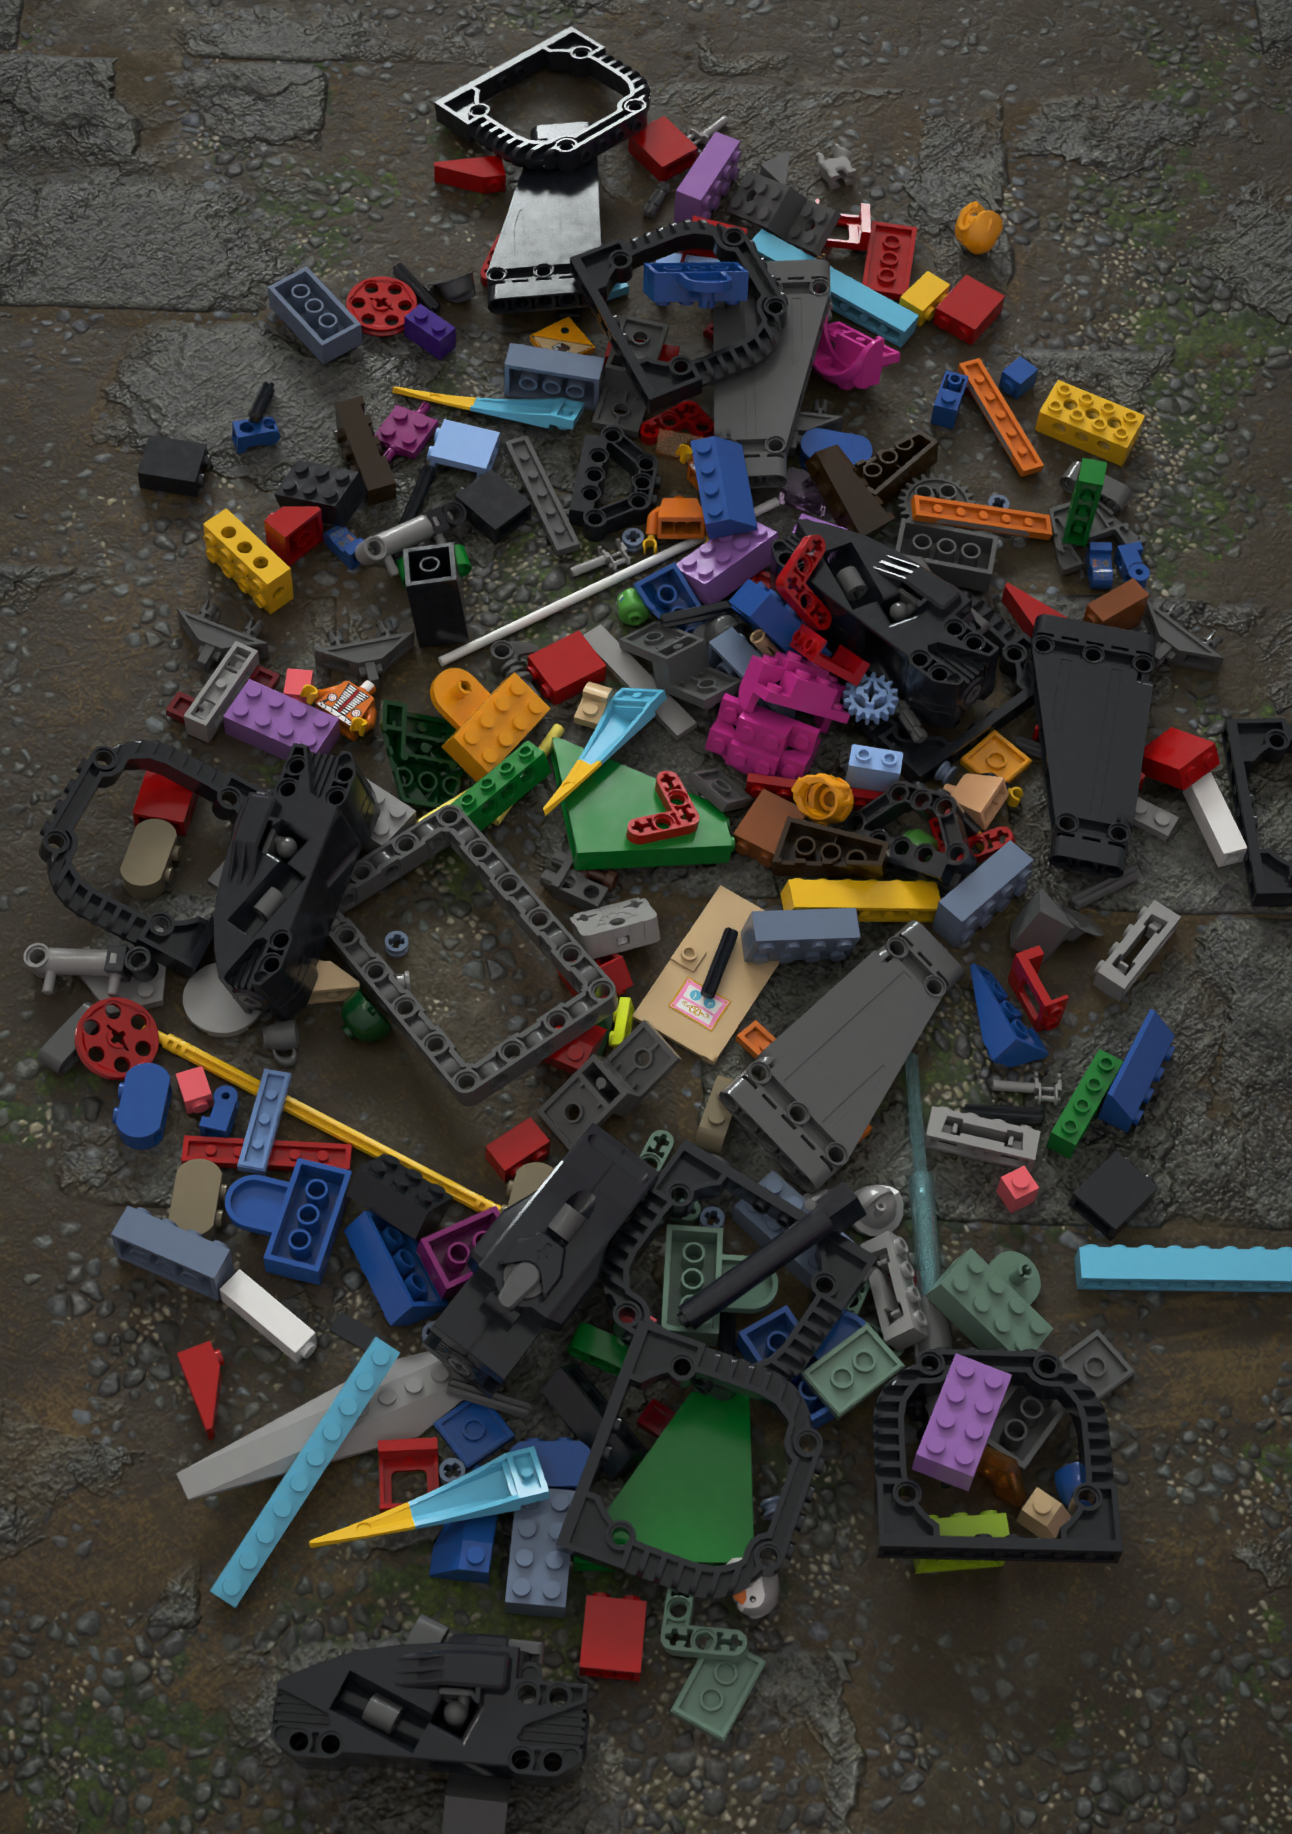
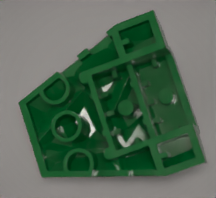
(419, 765)

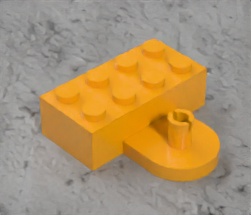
(484, 722)

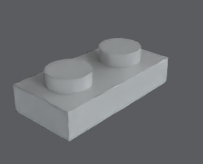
(1154, 819)

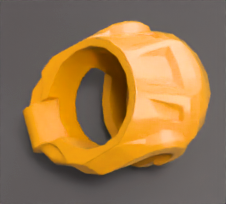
(978, 232)
(828, 799)

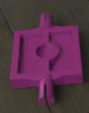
(406, 431)

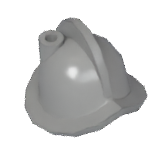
(883, 1210)

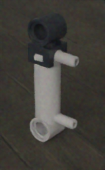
(407, 534)
(115, 962)

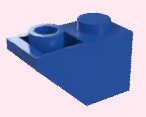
(949, 399)

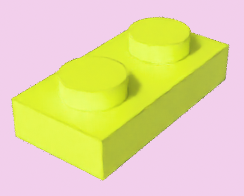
(623, 1022)

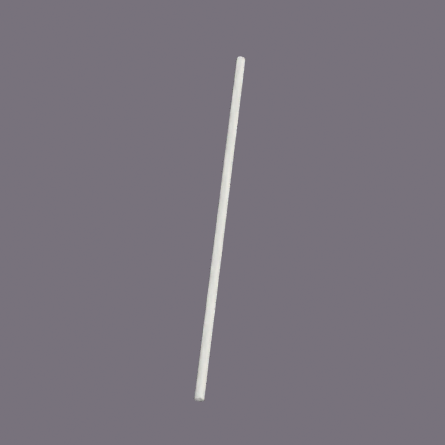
(584, 593)

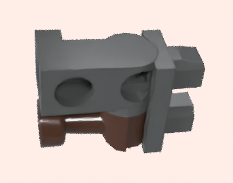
(574, 885)

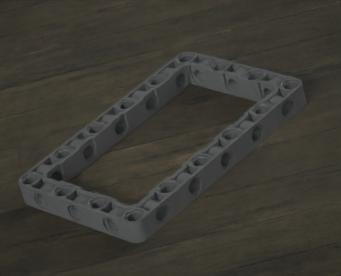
(391, 861)

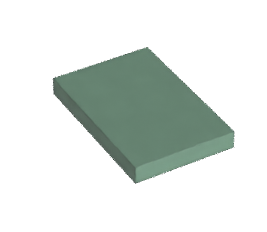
(852, 1371)
(717, 1692)

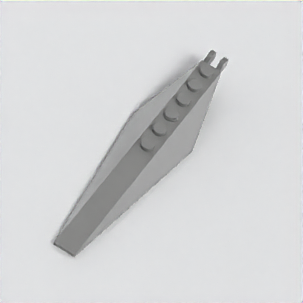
(401, 1408)

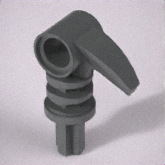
(505, 659)

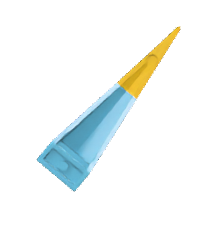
(535, 412)
(621, 720)
(486, 1491)

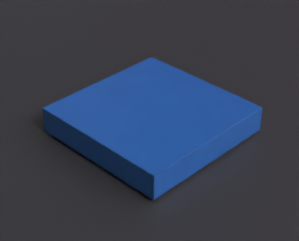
(473, 1432)

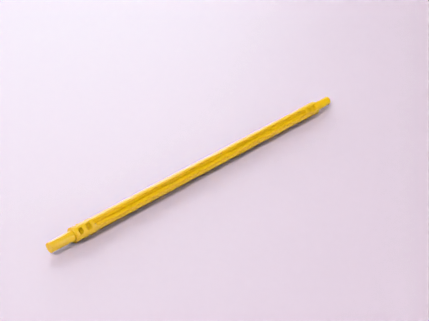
(321, 1121)

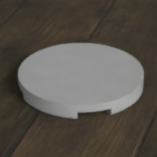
(212, 1007)

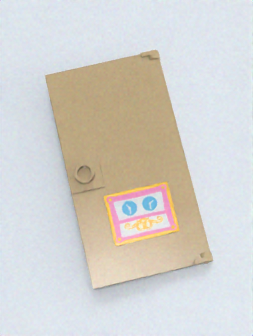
(675, 999)

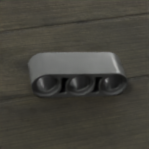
(1113, 495)
(60, 1050)

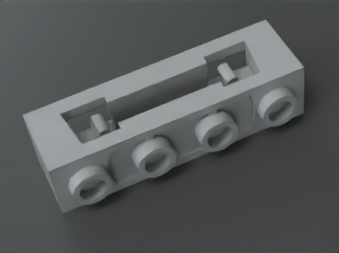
(220, 692)
(1157, 920)
(981, 1138)
(905, 1326)

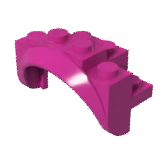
(854, 360)
(802, 687)
(761, 741)

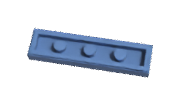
(264, 1122)

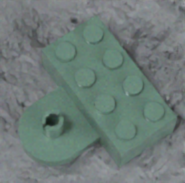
(691, 1263)
(992, 1300)

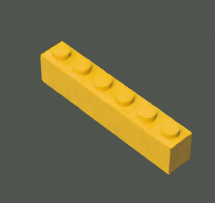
(872, 898)

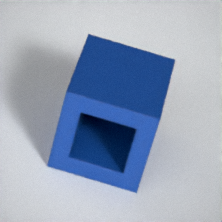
(1018, 378)

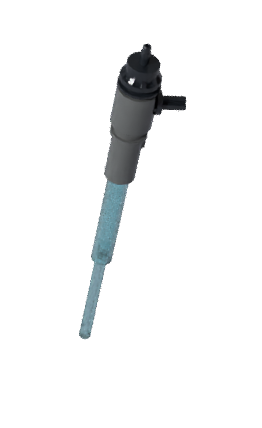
(925, 1247)

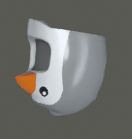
(761, 1596)

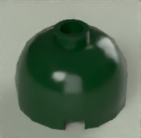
(363, 1019)

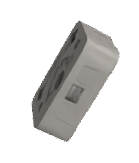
(616, 927)

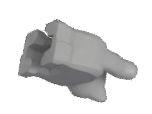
(837, 167)

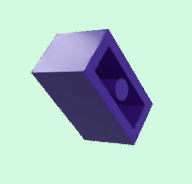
(430, 331)

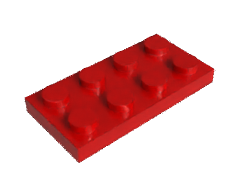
(889, 259)

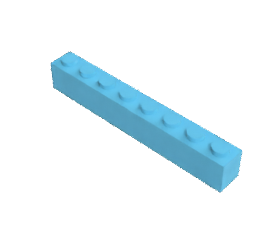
(849, 296)
(1183, 1268)

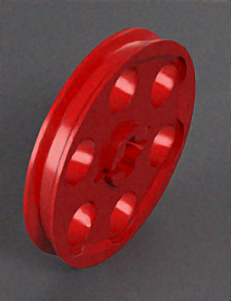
(381, 298)
(121, 1026)

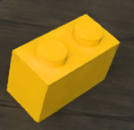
(925, 296)

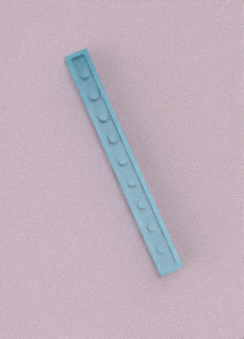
(304, 1472)

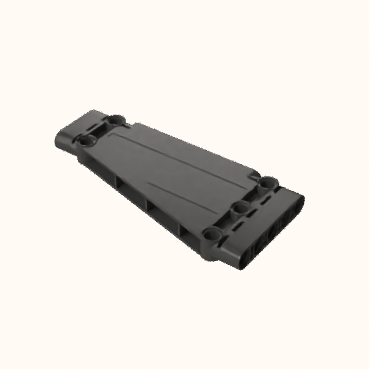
(765, 402)
(842, 1057)

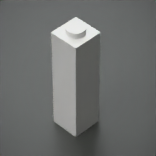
(1215, 821)
(268, 1316)

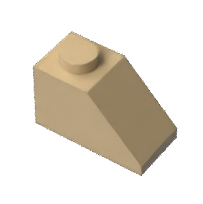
(332, 984)
(1043, 1515)

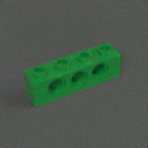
(1084, 502)
(504, 785)
(1084, 1104)

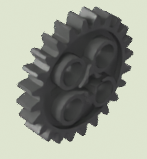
(926, 487)

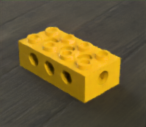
(1089, 422)
(248, 561)

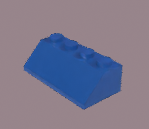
(723, 487)
(1138, 1073)
(393, 1270)

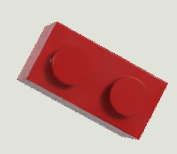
(516, 1148)

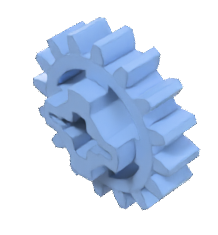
(882, 703)

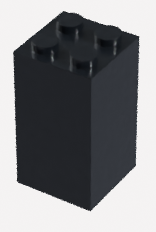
(435, 594)

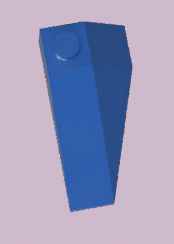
(668, 592)
(1000, 1023)
(465, 1549)

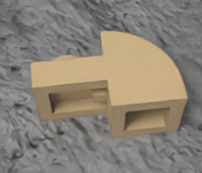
(592, 704)

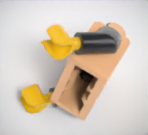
(981, 799)

